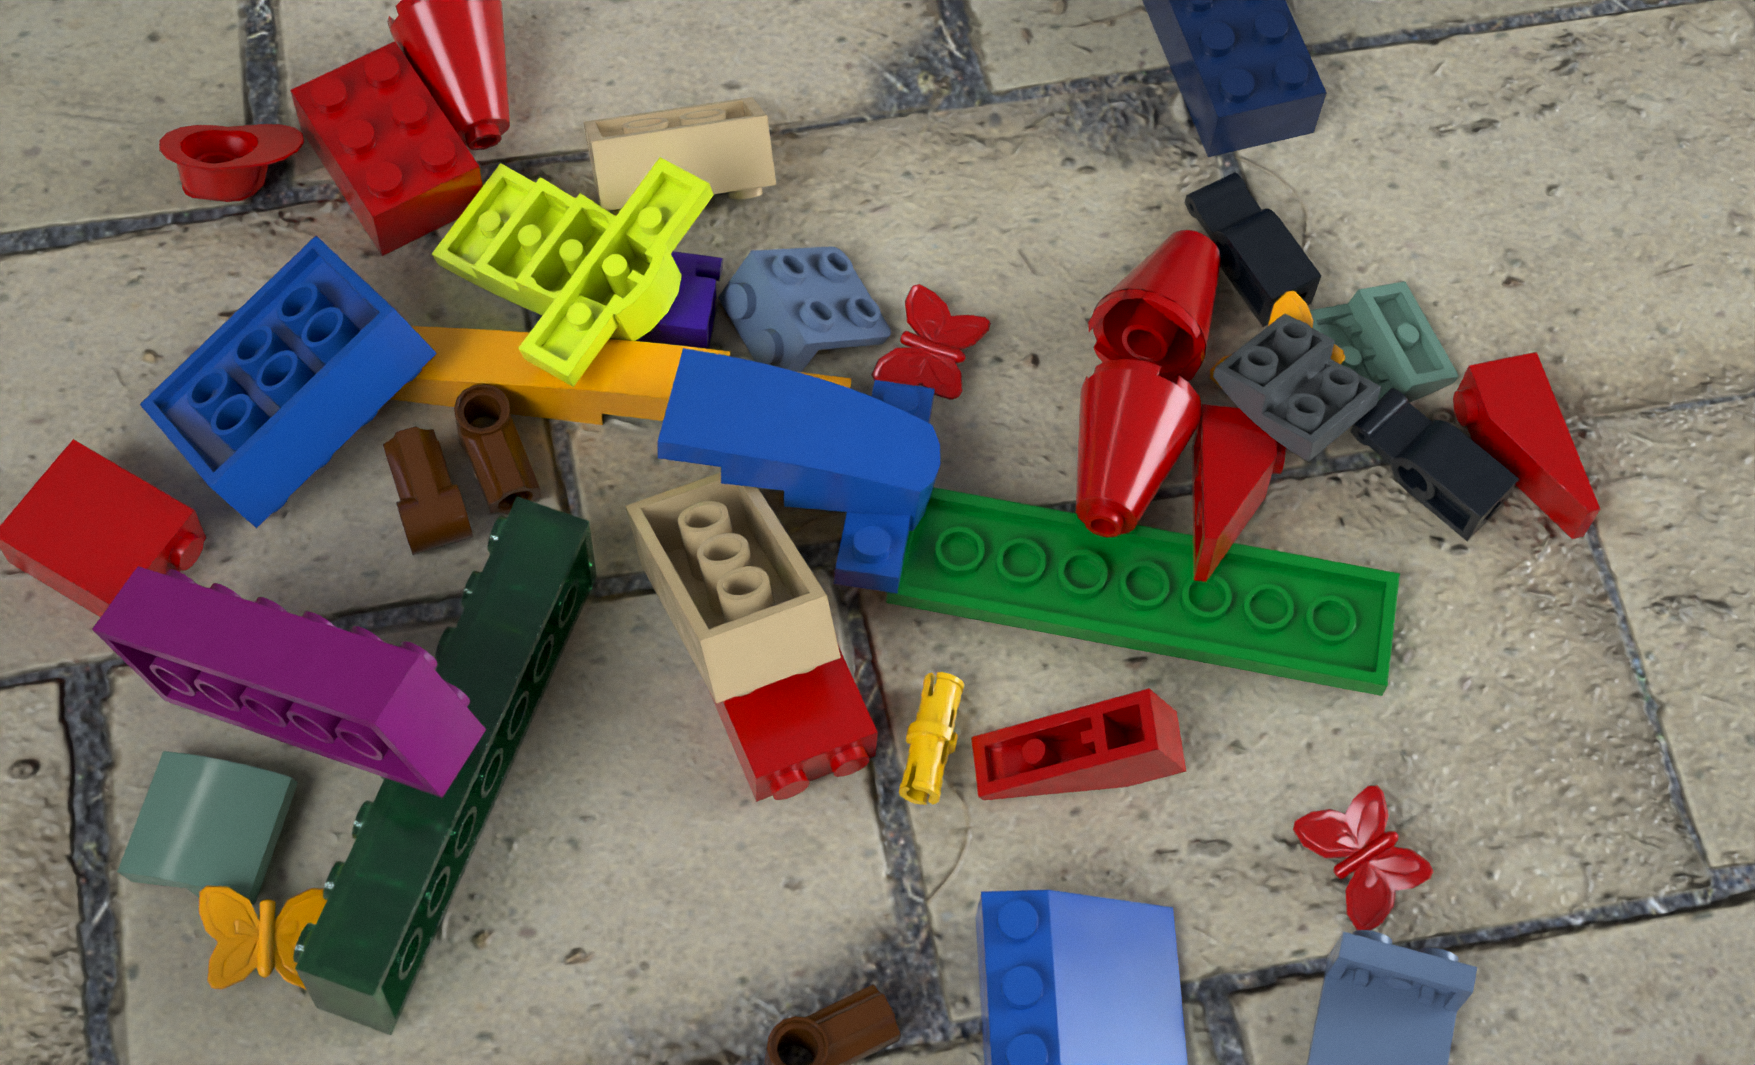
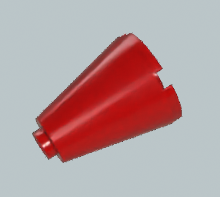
(461, 61)
(1162, 308)
(1129, 441)

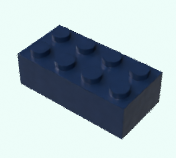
(1239, 70)

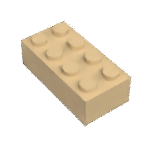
(733, 585)

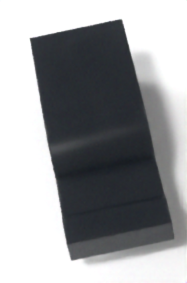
(1253, 246)
(1436, 463)

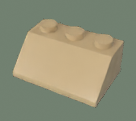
(714, 141)

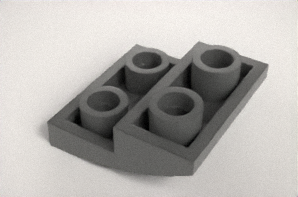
(1295, 387)

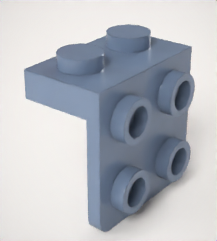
(801, 303)
(1388, 1003)

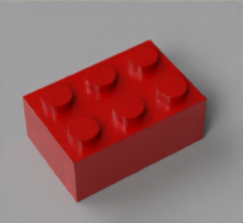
(388, 147)

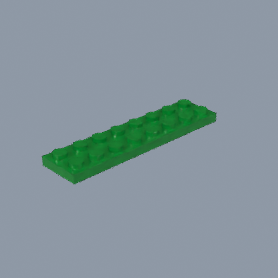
(1139, 592)

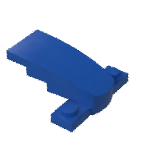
(816, 445)

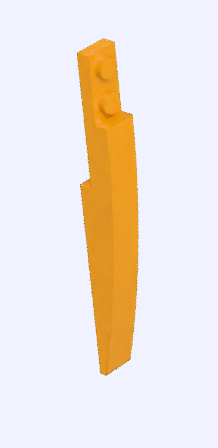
(620, 381)

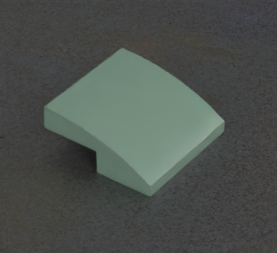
(1388, 341)
(207, 825)

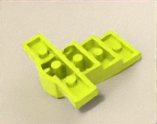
(575, 260)

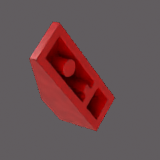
(1522, 427)
(1229, 481)
(1081, 749)

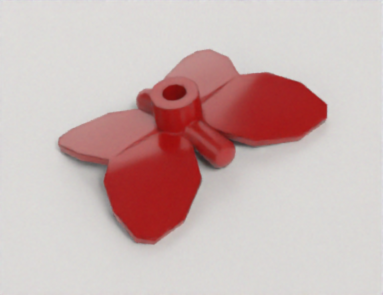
(934, 348)
(1370, 853)

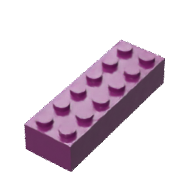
(293, 678)

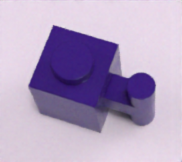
(695, 307)

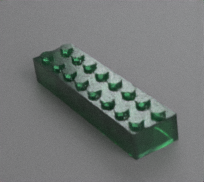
(415, 844)

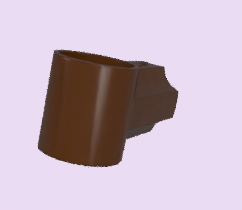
(494, 450)
(428, 502)
(839, 1031)

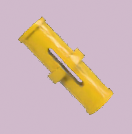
(931, 738)

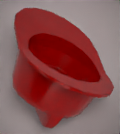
(225, 160)

